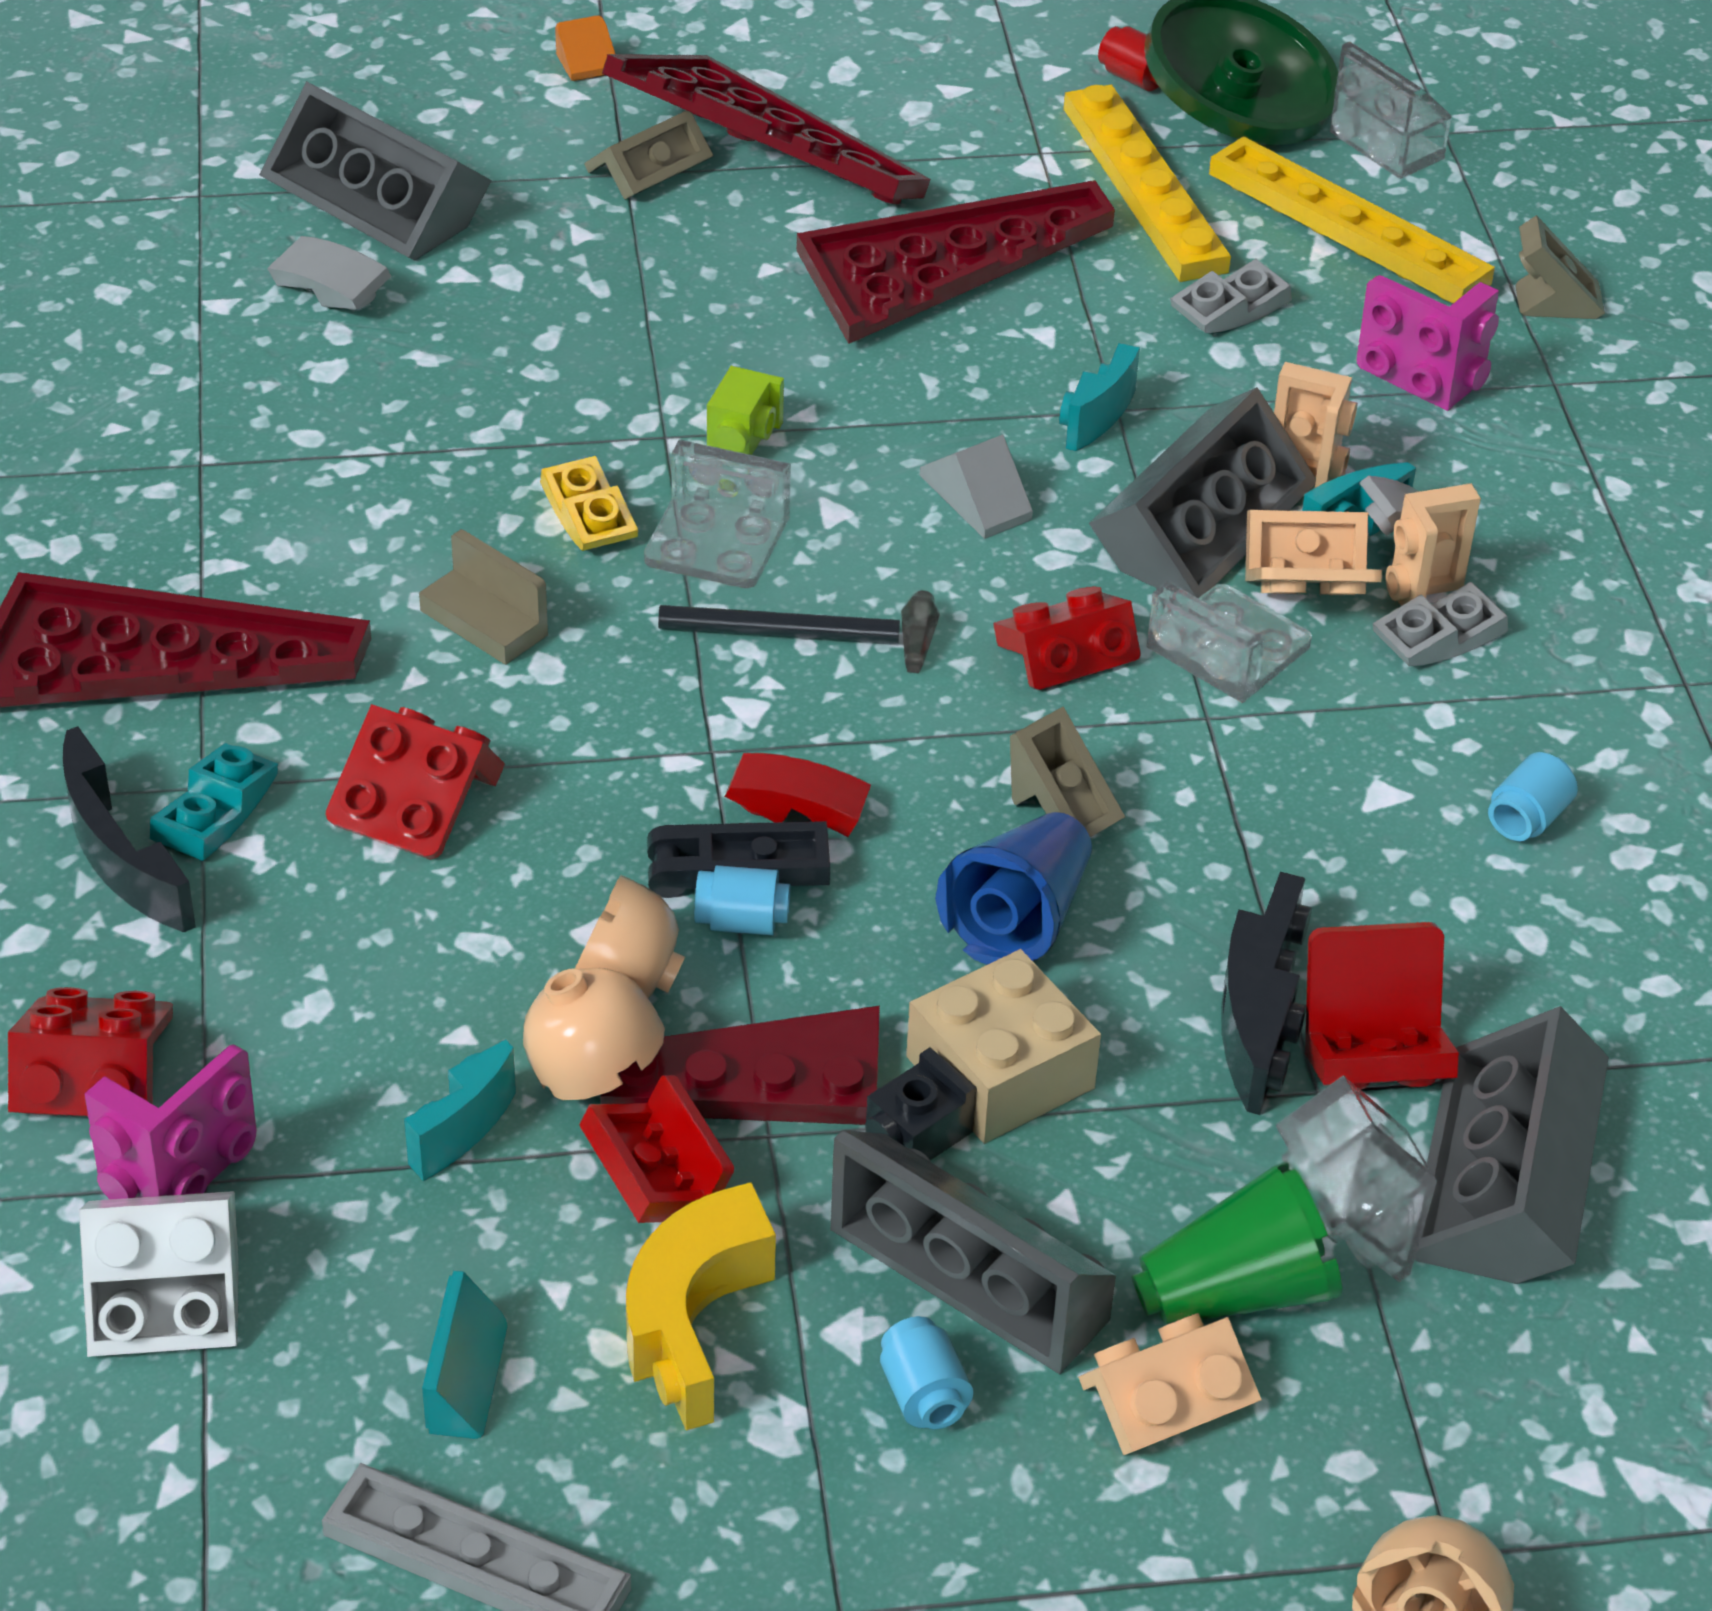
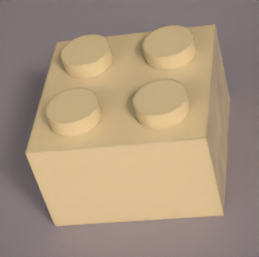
(1010, 1039)

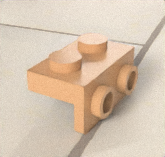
(1316, 415)
(1432, 542)
(1172, 1385)

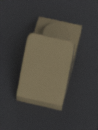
(1556, 279)
(1059, 770)

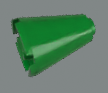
(1243, 1255)

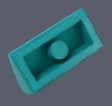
(463, 1361)

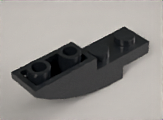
(1261, 993)

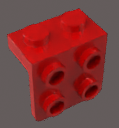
(409, 780)
(1377, 1005)
(75, 1041)

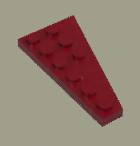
(762, 115)
(915, 260)
(119, 641)

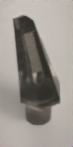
(918, 627)

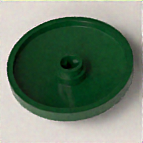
(1242, 69)

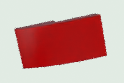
(776, 783)

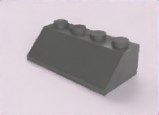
(372, 175)
(1191, 504)
(1515, 1150)
(968, 1248)

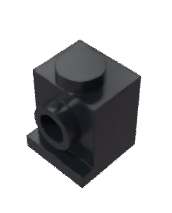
(924, 1106)

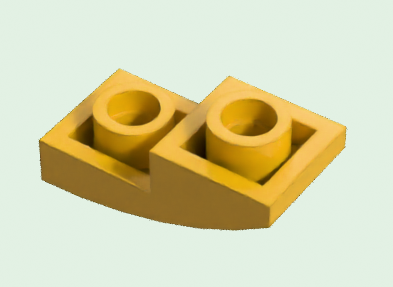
(587, 504)

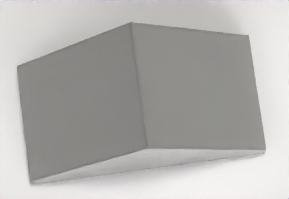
(981, 486)

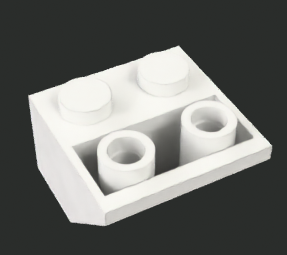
(160, 1273)

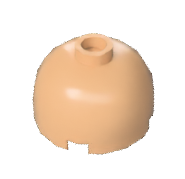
(635, 938)
(588, 1031)
(1434, 1567)

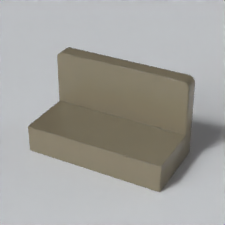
(654, 154)
(488, 600)

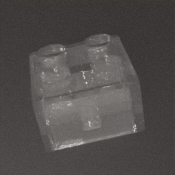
(1387, 115)
(1363, 1175)

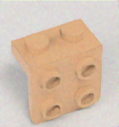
(1308, 547)

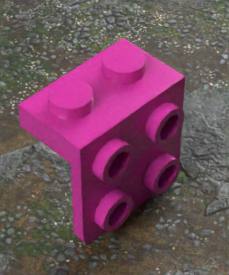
(1426, 344)
(183, 1141)

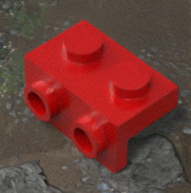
(1071, 637)
(658, 1151)

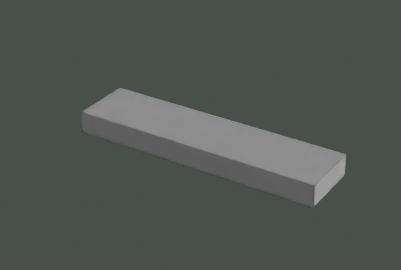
(468, 1548)

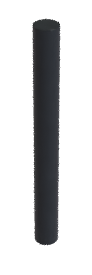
(779, 624)

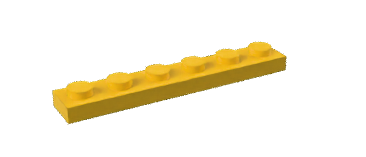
(1146, 183)
(1350, 220)

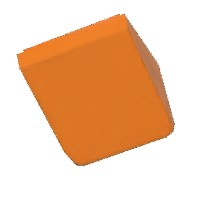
(583, 46)

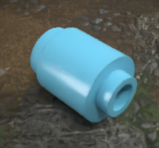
(1532, 797)
(741, 900)
(925, 1373)

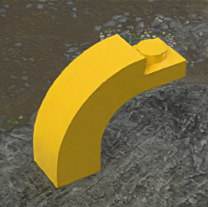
(681, 1268)

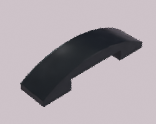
(142, 878)

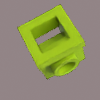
(744, 410)

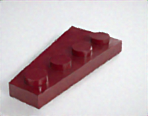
(770, 1070)

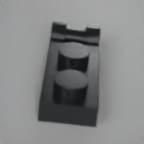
(792, 848)

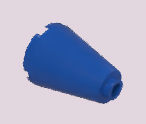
(1015, 888)

